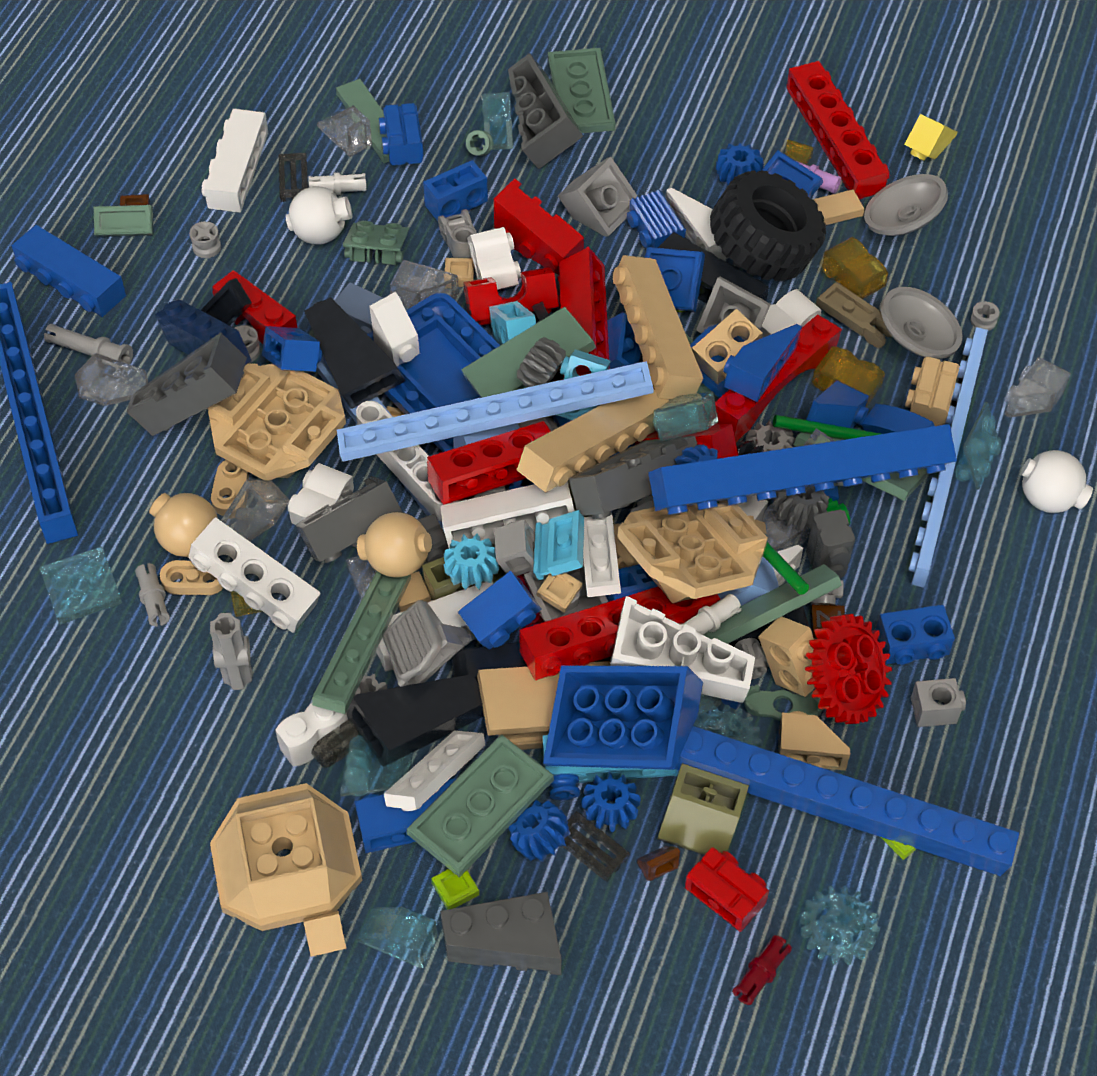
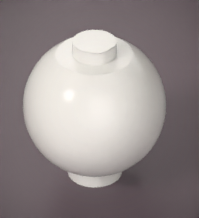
(318, 215)
(1055, 482)

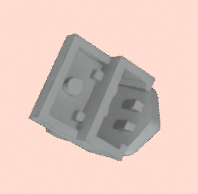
(421, 643)

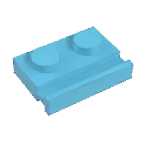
(559, 545)

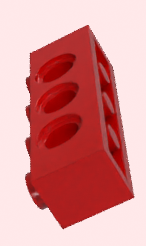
(481, 464)

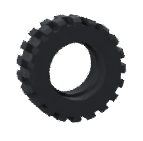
(767, 225)

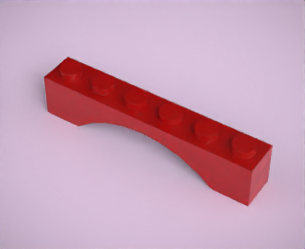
(812, 346)

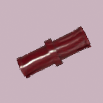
(762, 970)

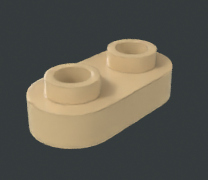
(227, 484)
(192, 579)

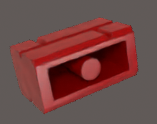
(727, 888)

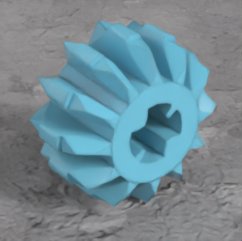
(471, 561)

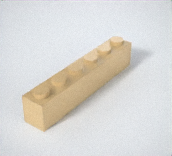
(657, 327)
(588, 440)

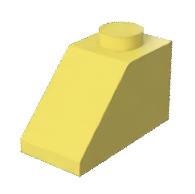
(929, 138)

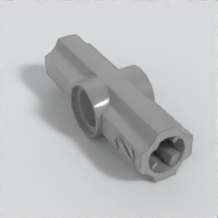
(231, 651)

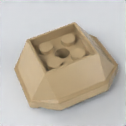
(276, 421)
(695, 550)
(284, 890)

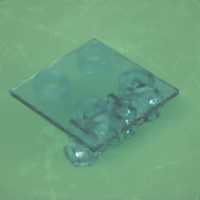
(979, 449)
(365, 773)

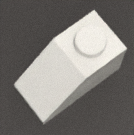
(394, 329)

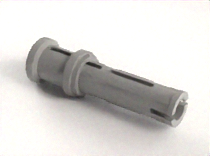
(88, 344)

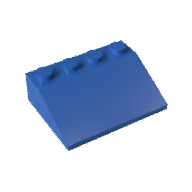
(622, 716)

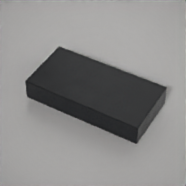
(228, 302)

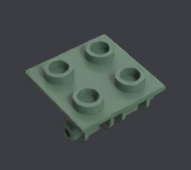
(368, 236)

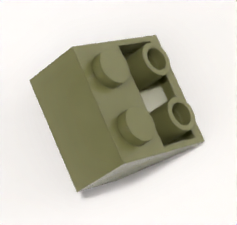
(702, 810)

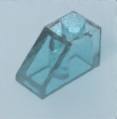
(497, 119)
(400, 934)

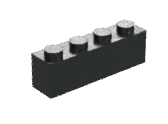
(716, 267)

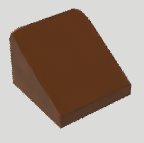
(659, 862)

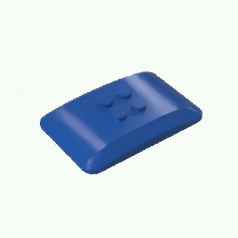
(447, 344)

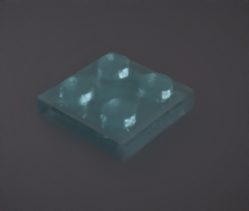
(80, 585)

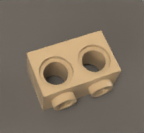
(721, 343)
(785, 650)

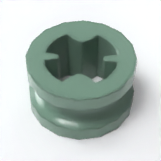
(475, 150)

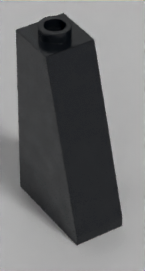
(353, 357)
(414, 715)

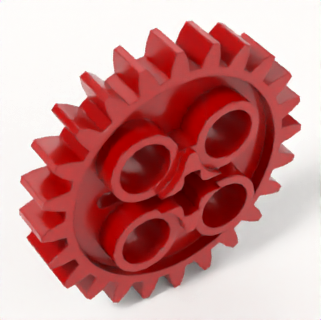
(848, 669)

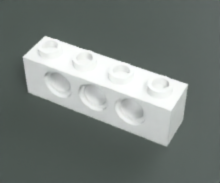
(220, 540)

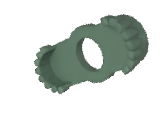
(761, 702)

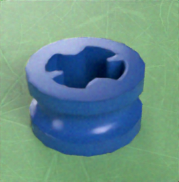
(564, 787)

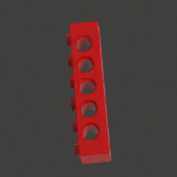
(837, 129)
(593, 631)

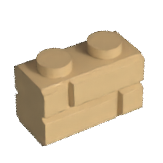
(933, 390)

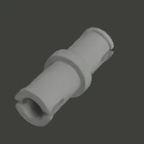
(152, 594)

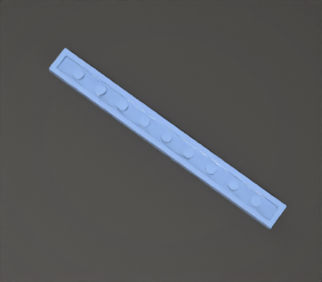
(494, 411)
(940, 486)

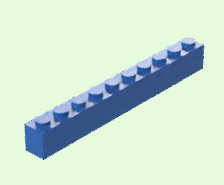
(33, 423)
(801, 467)
(853, 802)

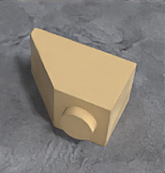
(811, 741)

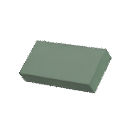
(123, 220)

